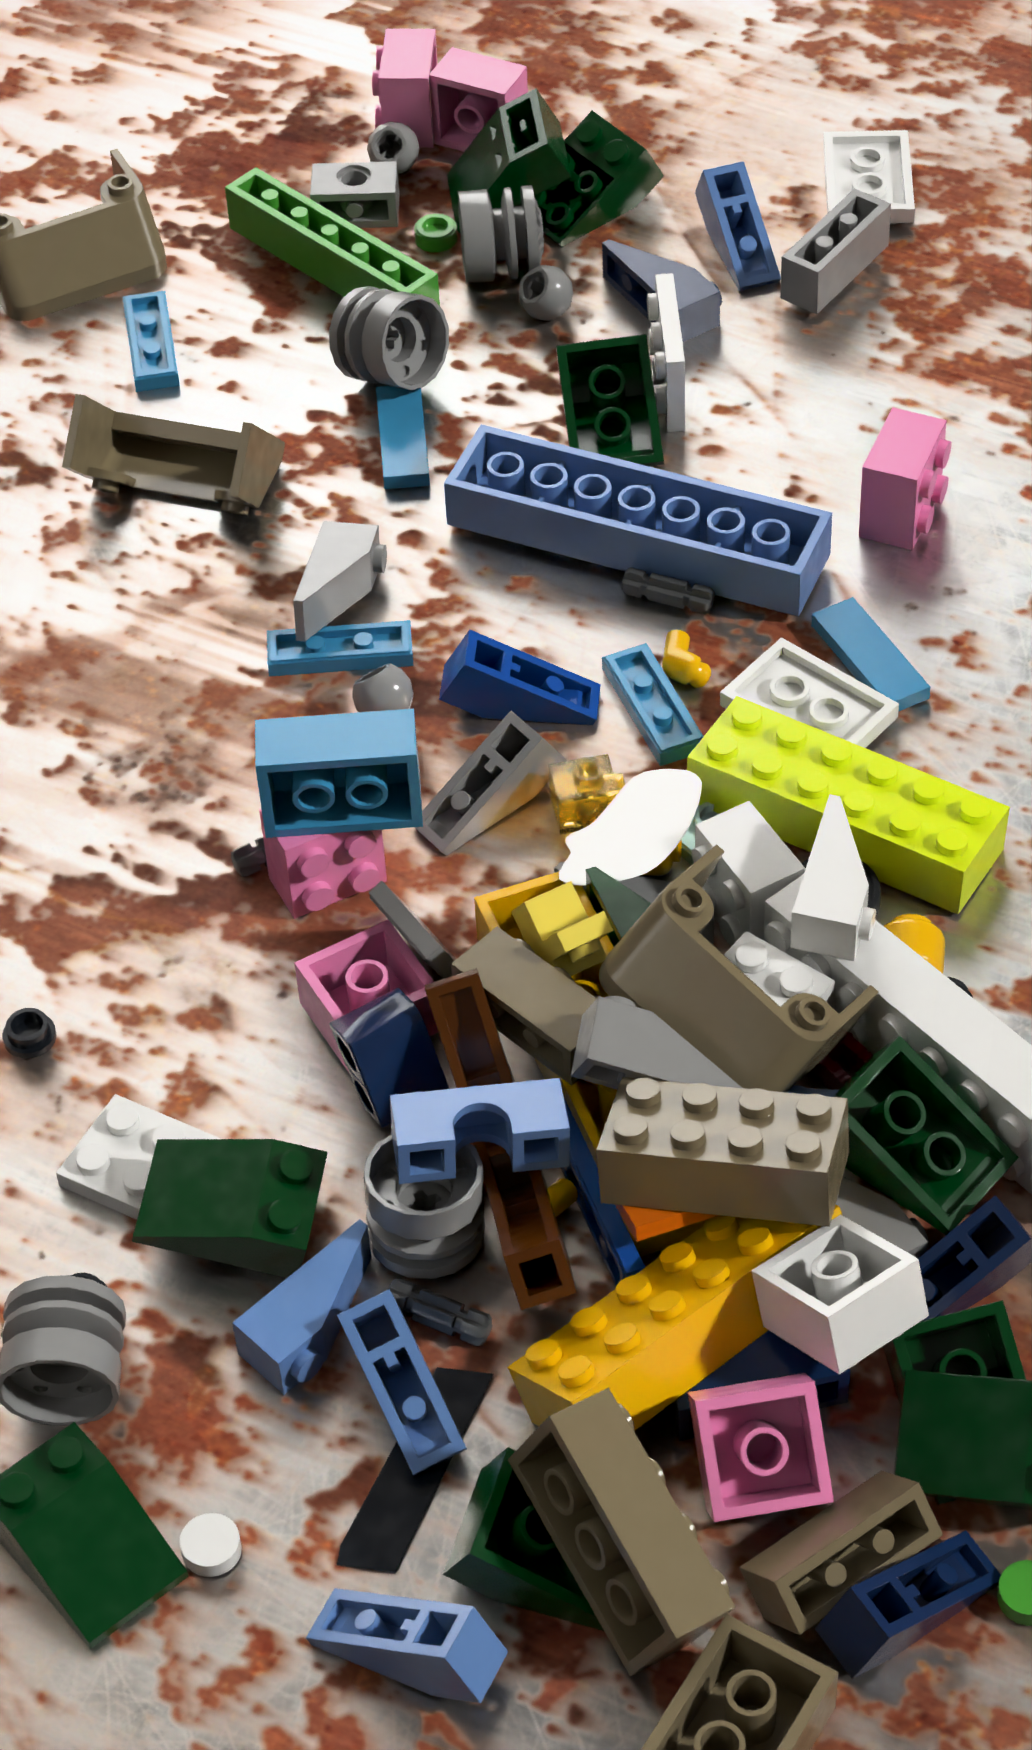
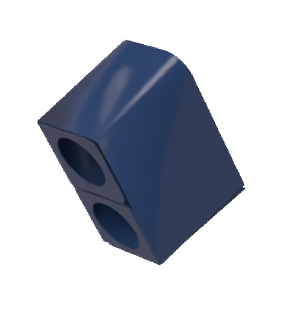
(387, 1052)

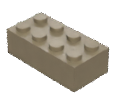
(724, 1151)
(621, 1531)
(748, 1696)

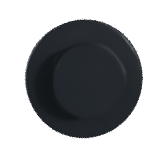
(29, 1033)

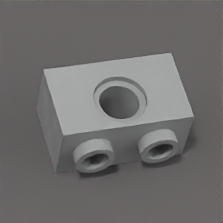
(358, 191)

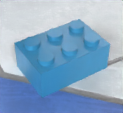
(338, 773)

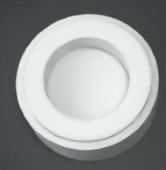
(210, 1544)

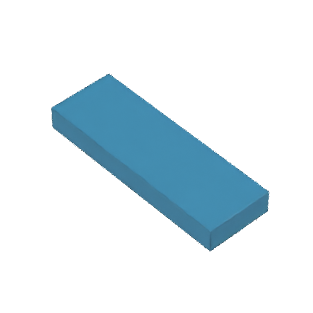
(150, 341)
(402, 437)
(340, 648)
(869, 653)
(652, 703)

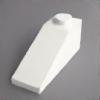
(833, 894)

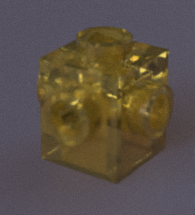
(582, 790)

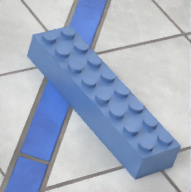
(639, 518)

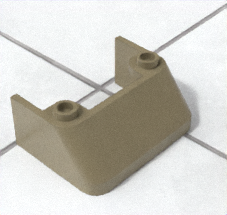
(82, 251)
(171, 456)
(710, 1001)

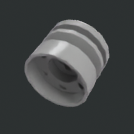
(499, 233)
(389, 337)
(425, 1225)
(61, 1350)

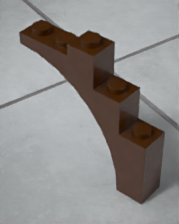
(518, 1200)

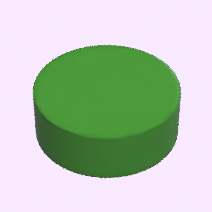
(435, 232)
(1015, 1592)

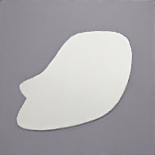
(636, 827)

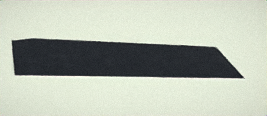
(400, 1498)

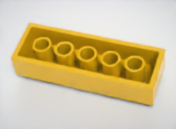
(660, 1325)

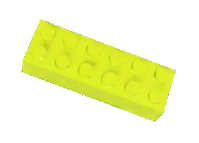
(904, 821)

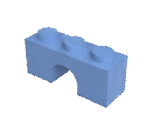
(519, 1116)

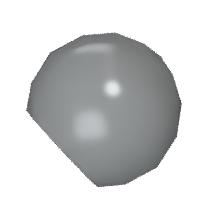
(394, 143)
(546, 292)
(383, 690)

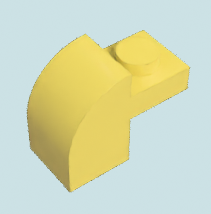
(561, 929)

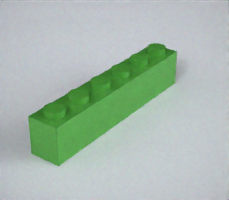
(320, 240)

